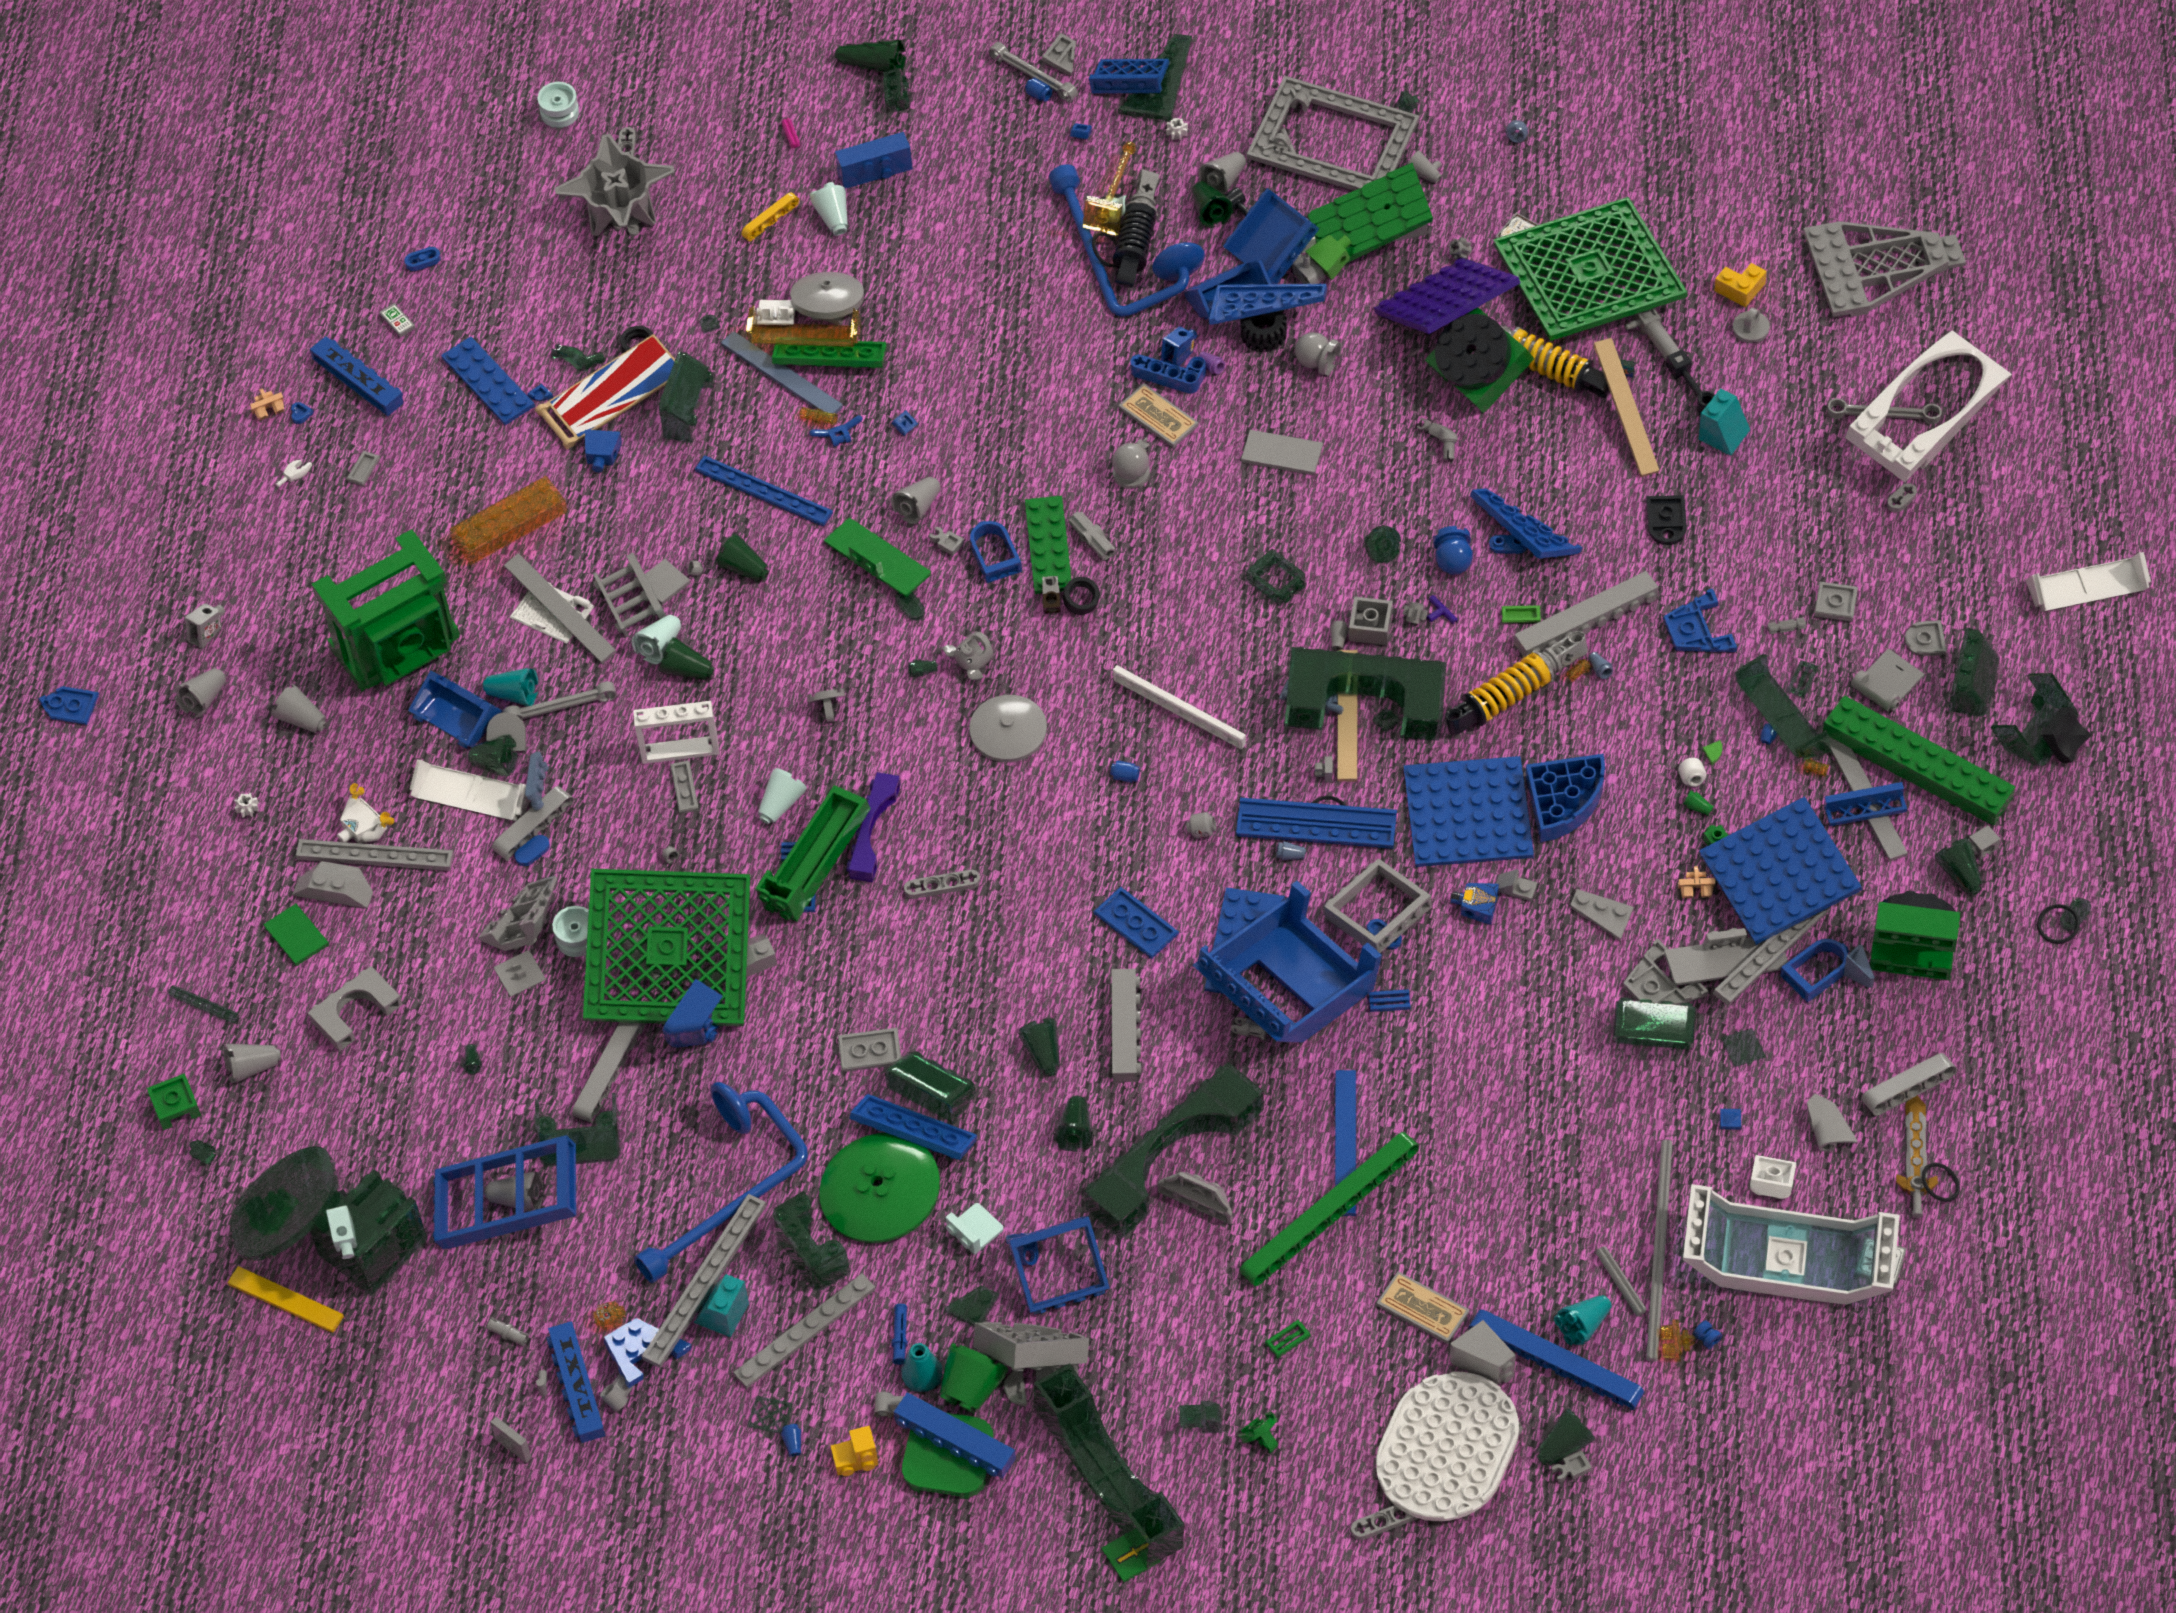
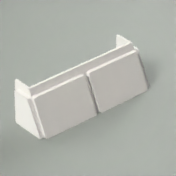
(2089, 583)
(468, 791)

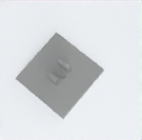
(519, 973)

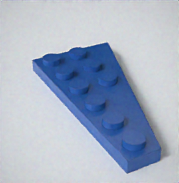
(1249, 300)
(1528, 530)
(1239, 911)

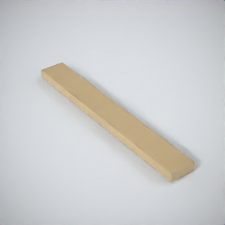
(1626, 407)
(1347, 736)

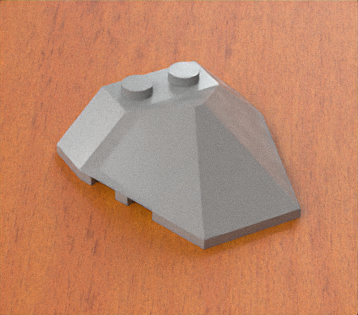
(523, 919)

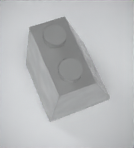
(1483, 1354)

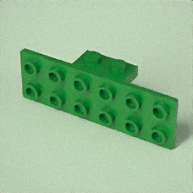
(877, 557)

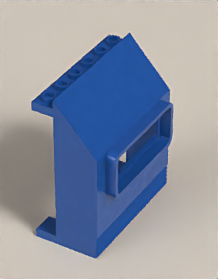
(1298, 959)

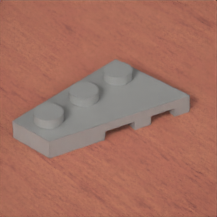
(1604, 912)

